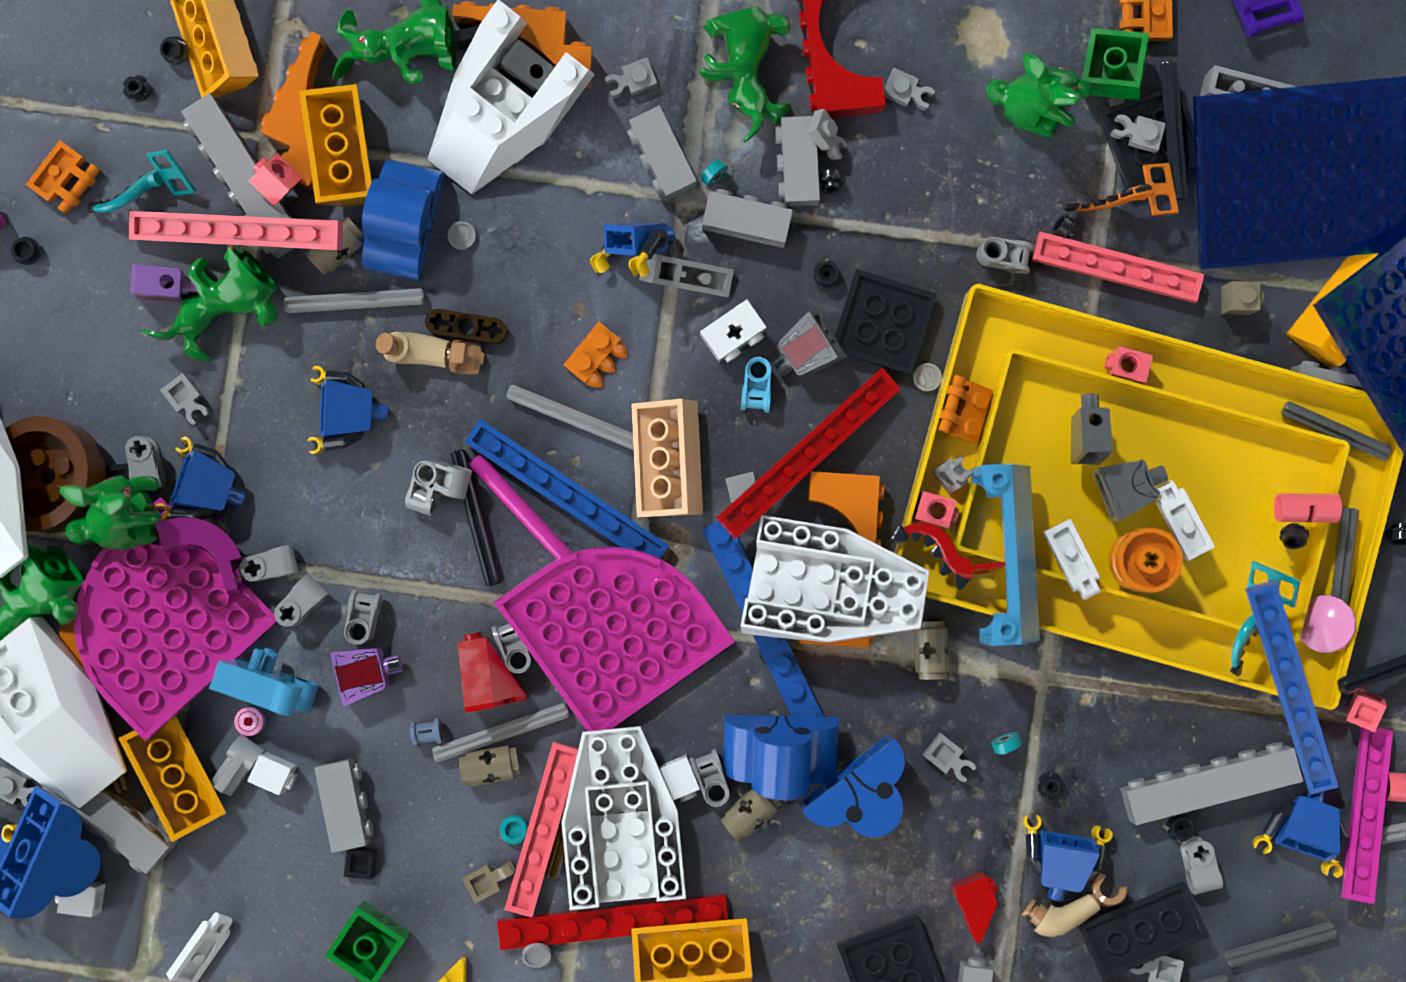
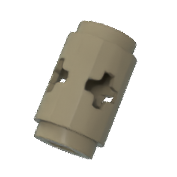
(331, 259)
(930, 665)
(476, 766)
(740, 819)

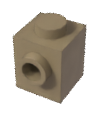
(1241, 298)

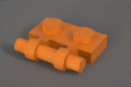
(1155, 18)
(57, 171)
(971, 410)

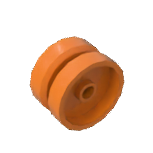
(1162, 555)

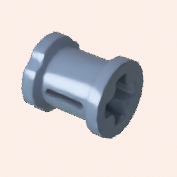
(419, 735)

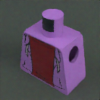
(149, 284)
(363, 672)

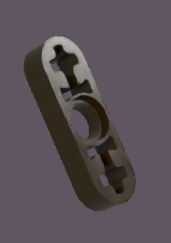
(447, 315)

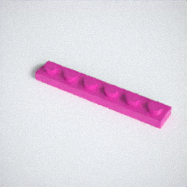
(1367, 815)

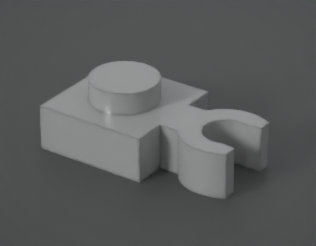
(636, 77)
(902, 88)
(823, 132)
(1143, 134)
(183, 396)
(952, 474)
(946, 755)
(14, 786)
(1161, 969)

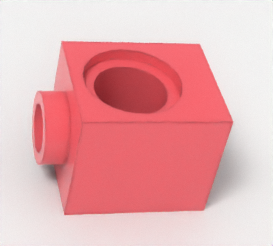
(274, 178)
(1139, 361)
(923, 505)
(1366, 709)

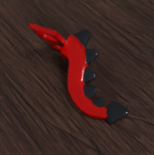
(944, 550)

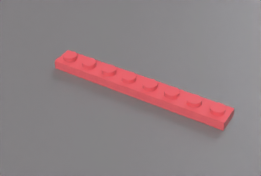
(236, 230)

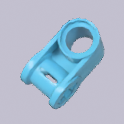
(756, 387)

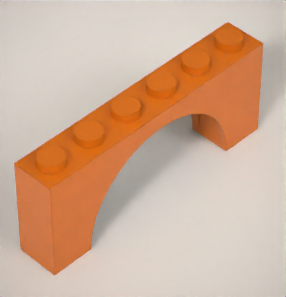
(857, 501)

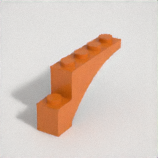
(543, 33)
(285, 121)

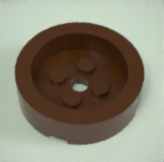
(72, 454)

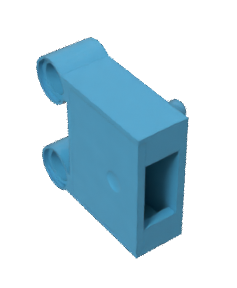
(263, 685)

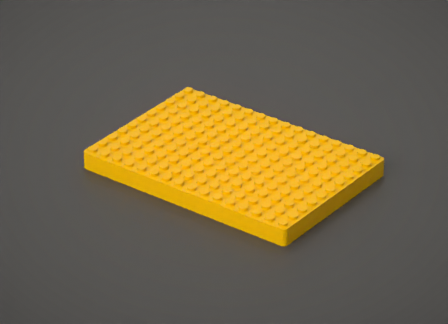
(1217, 436)

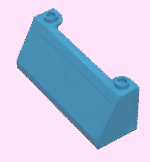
(1021, 621)

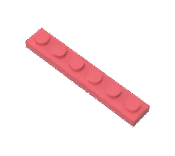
(1117, 267)
(542, 830)

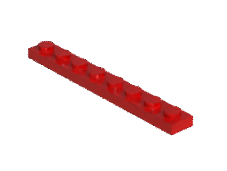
(807, 453)
(607, 921)

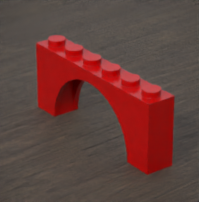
(833, 86)

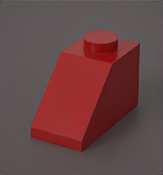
(976, 902)

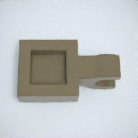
(485, 881)

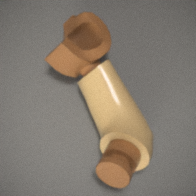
(422, 349)
(1061, 920)

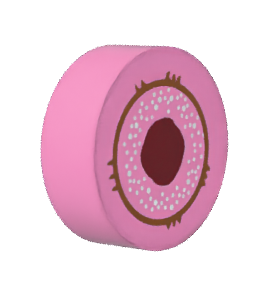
(249, 721)

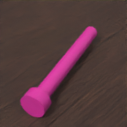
(519, 507)

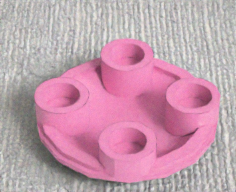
(1328, 624)

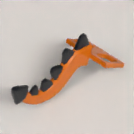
(1141, 192)

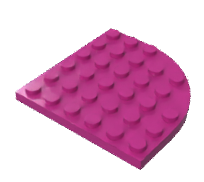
(158, 628)
(613, 629)

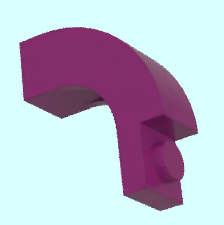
(197, 534)

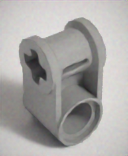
(1011, 255)
(146, 463)
(274, 564)
(304, 598)
(362, 615)
(510, 646)
(710, 776)
(1200, 870)

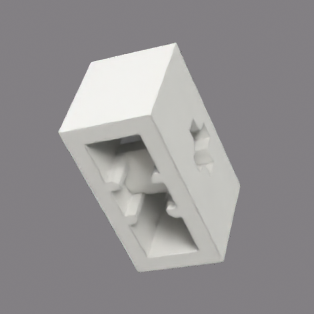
(740, 317)

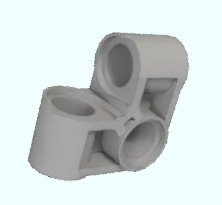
(425, 493)

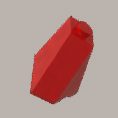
(485, 675)

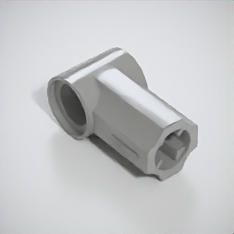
(239, 761)

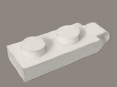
(1183, 520)
(1073, 558)
(201, 949)

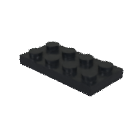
(1143, 931)

